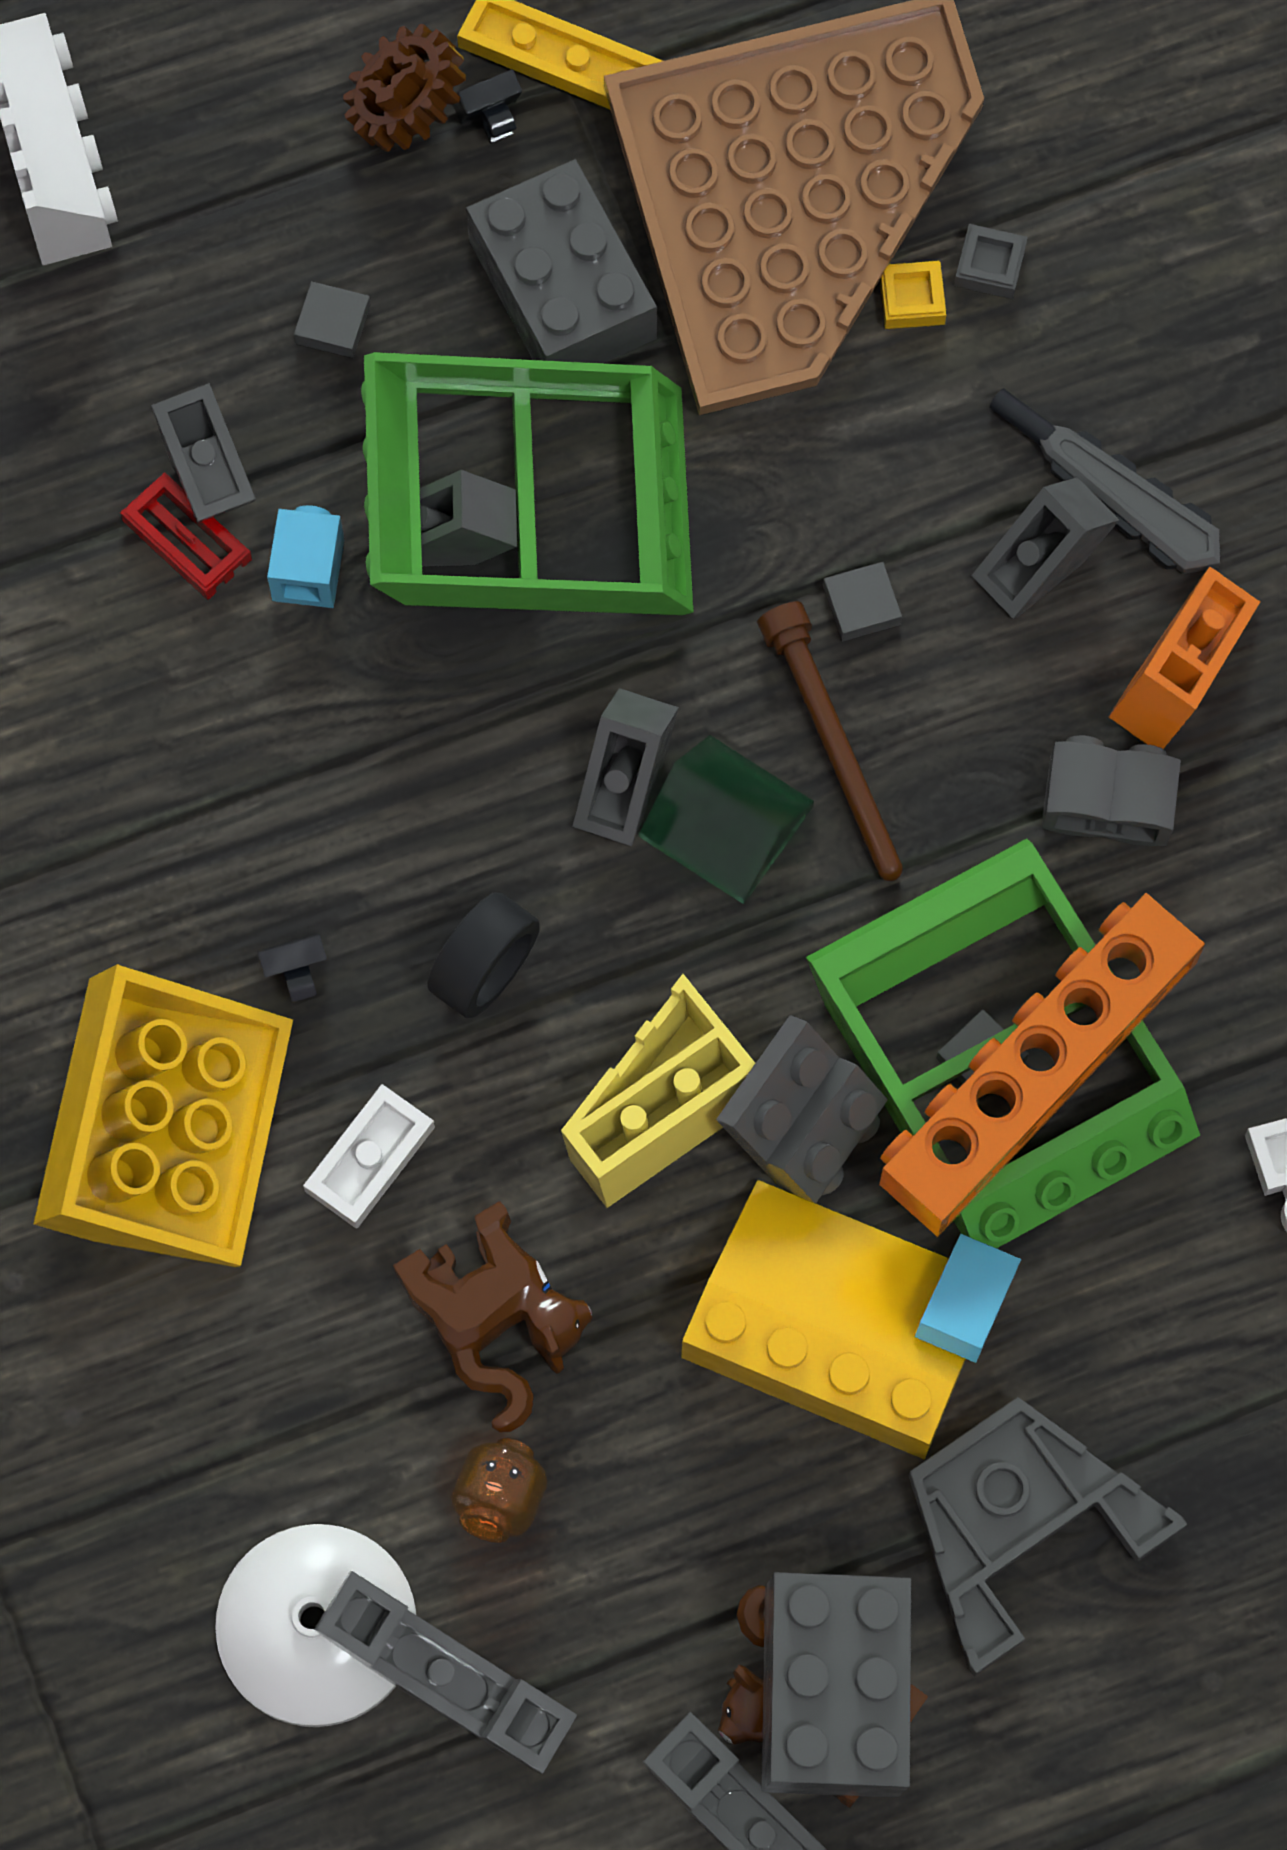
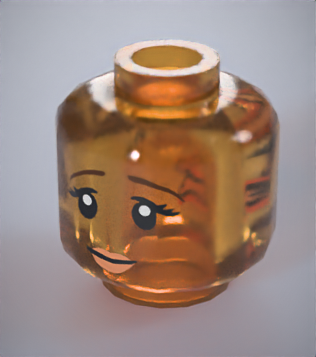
(499, 1490)

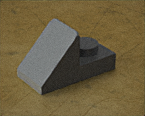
(202, 453)

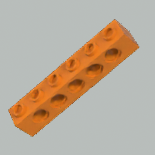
(941, 1191)

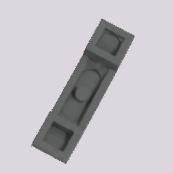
(444, 1673)
(722, 1793)

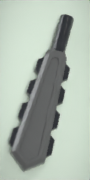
(1175, 532)

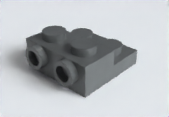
(803, 1111)

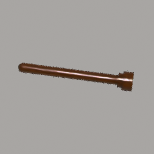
(787, 631)

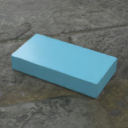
(967, 1298)

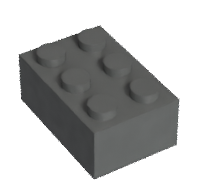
(562, 269)
(836, 1685)

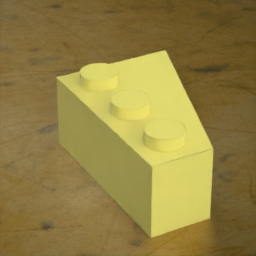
(657, 1097)

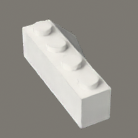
(46, 143)

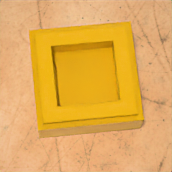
(913, 295)

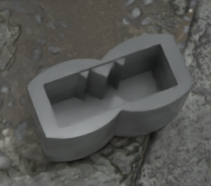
(1111, 792)

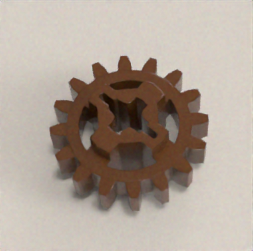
(404, 87)

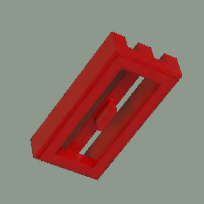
(219, 569)

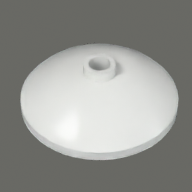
(259, 1631)

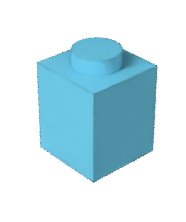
(306, 557)

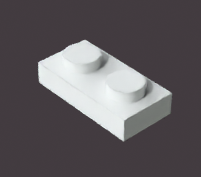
(369, 1156)

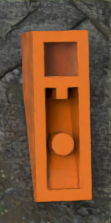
(1185, 660)

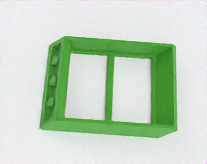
(394, 486)
(936, 928)

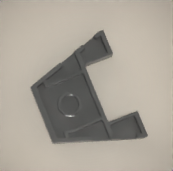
(1004, 1495)

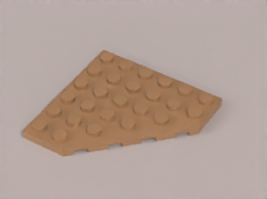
(788, 183)

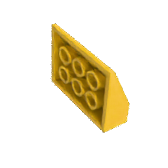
(163, 1119)
(826, 1319)

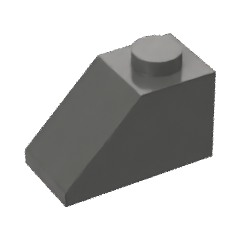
(466, 520)
(1045, 545)
(624, 766)

